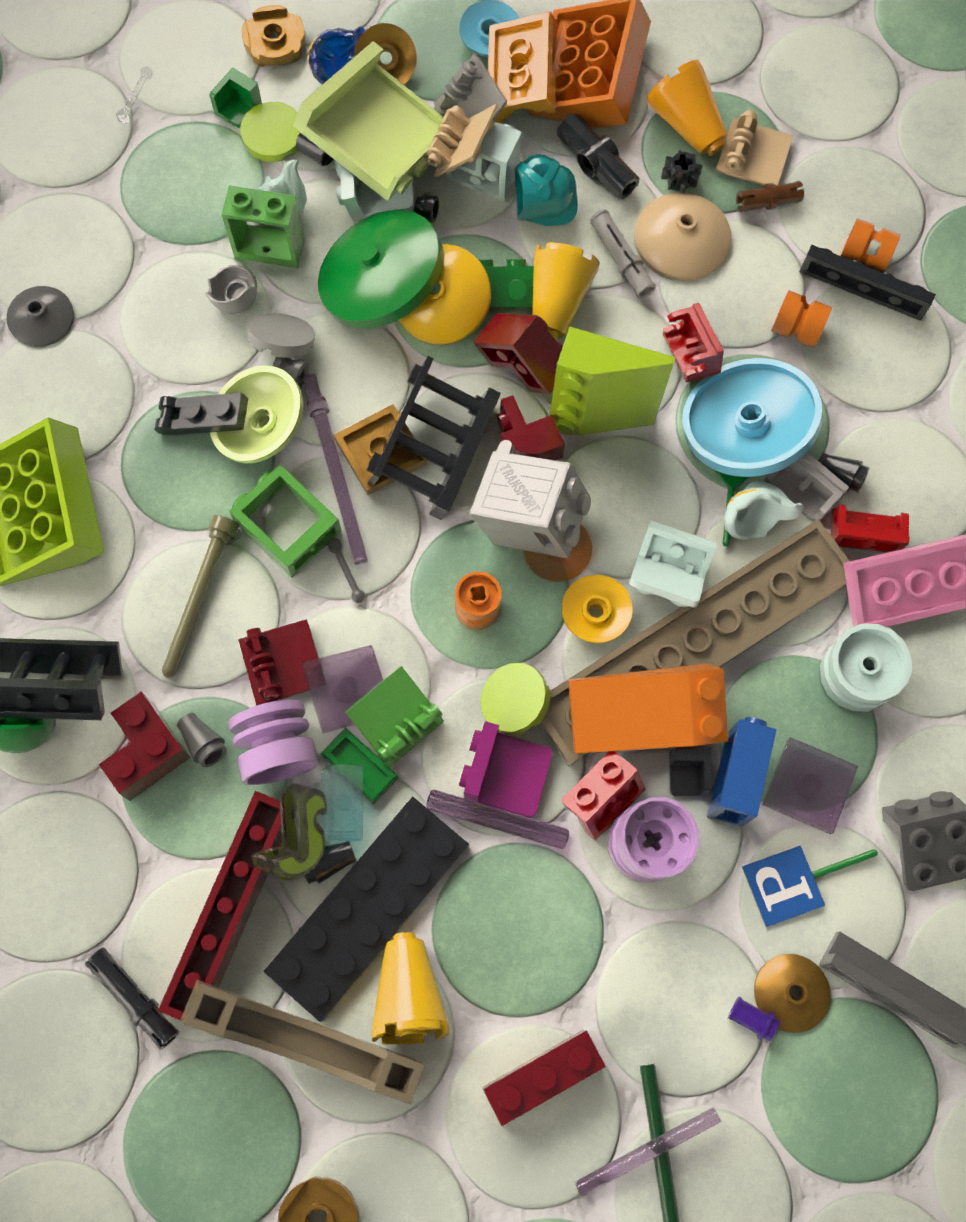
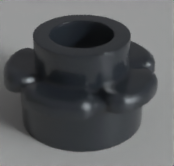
(427, 206)

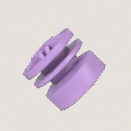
(272, 736)
(674, 837)

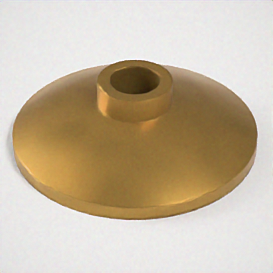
(397, 43)
(773, 995)

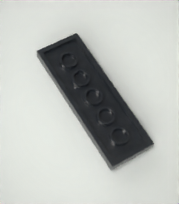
(366, 909)

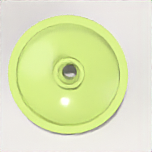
(270, 418)

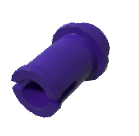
(754, 1019)

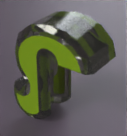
(301, 834)

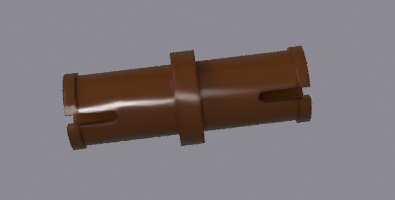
(769, 196)

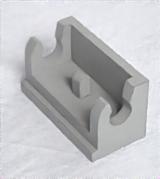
(810, 485)

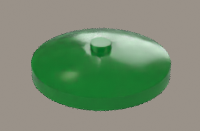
(380, 269)

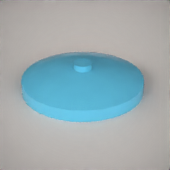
(752, 417)

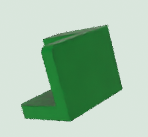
(235, 97)

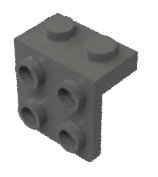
(930, 839)

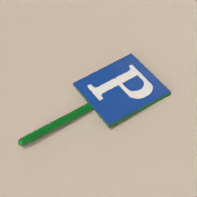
(786, 885)

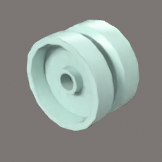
(866, 667)

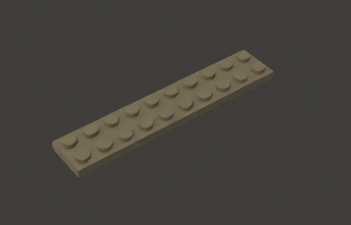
(723, 624)

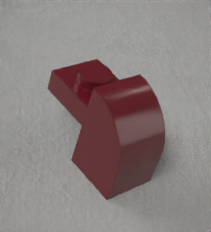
(534, 439)

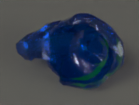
(332, 51)

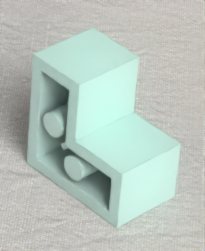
(495, 166)

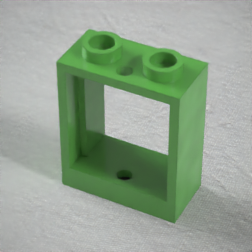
(251, 240)
(308, 544)

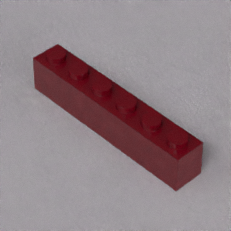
(226, 906)

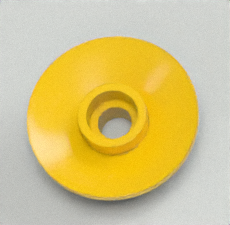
(600, 593)

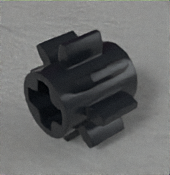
(681, 171)

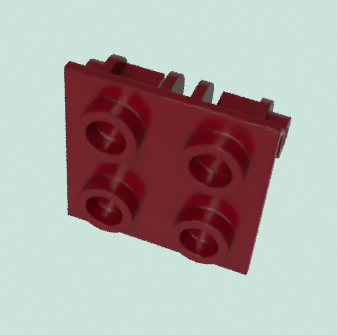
(276, 660)

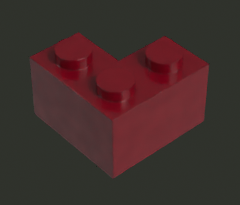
(524, 346)
(151, 749)

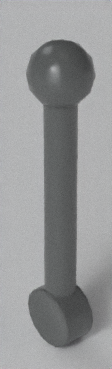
(335, 546)

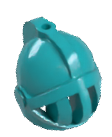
(545, 191)

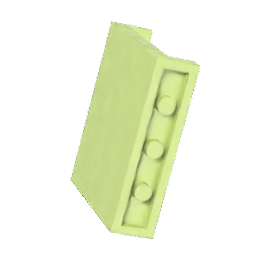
(370, 124)

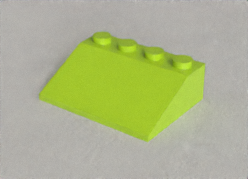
(607, 384)
(45, 503)

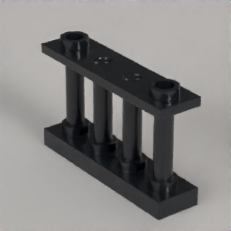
(466, 436)
(54, 696)

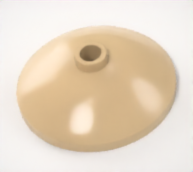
(678, 249)

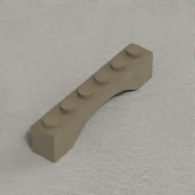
(303, 1041)

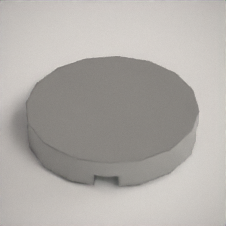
(281, 334)

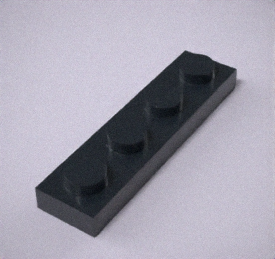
(867, 282)

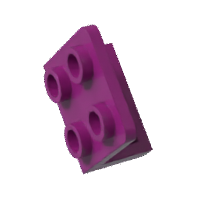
(505, 771)

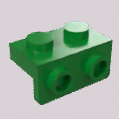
(510, 283)

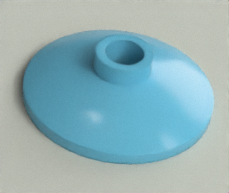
(476, 22)

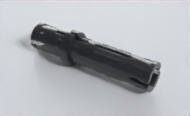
(136, 1003)

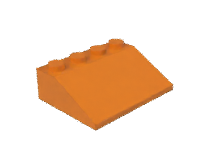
(597, 60)

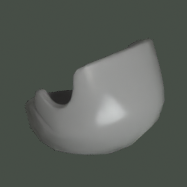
(232, 289)

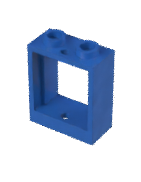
(742, 772)

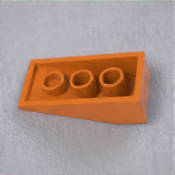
(649, 709)

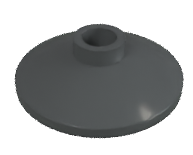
(42, 327)

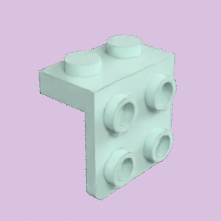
(363, 201)
(672, 565)

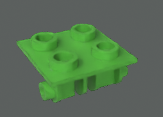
(395, 716)

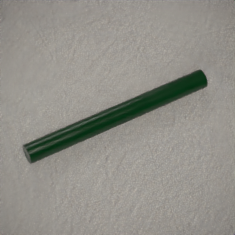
(657, 1128)

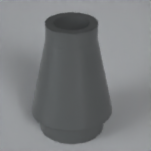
(203, 743)

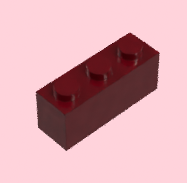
(543, 1077)

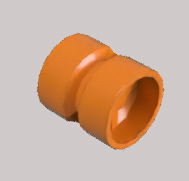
(860, 239)
(801, 319)
(477, 600)

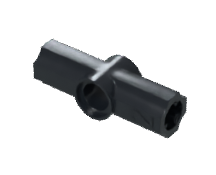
(598, 156)

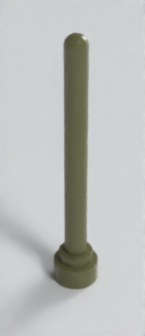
(221, 531)

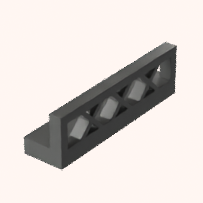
(896, 989)

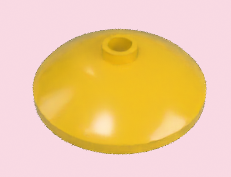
(459, 304)

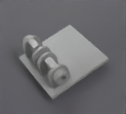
(471, 90)

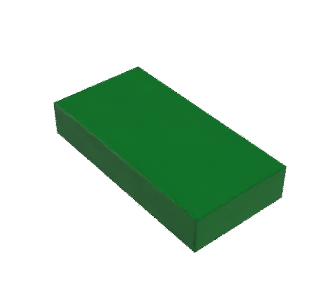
(349, 750)

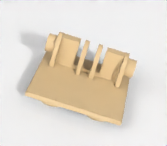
(459, 139)
(754, 151)

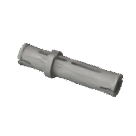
(629, 264)

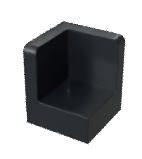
(690, 771)

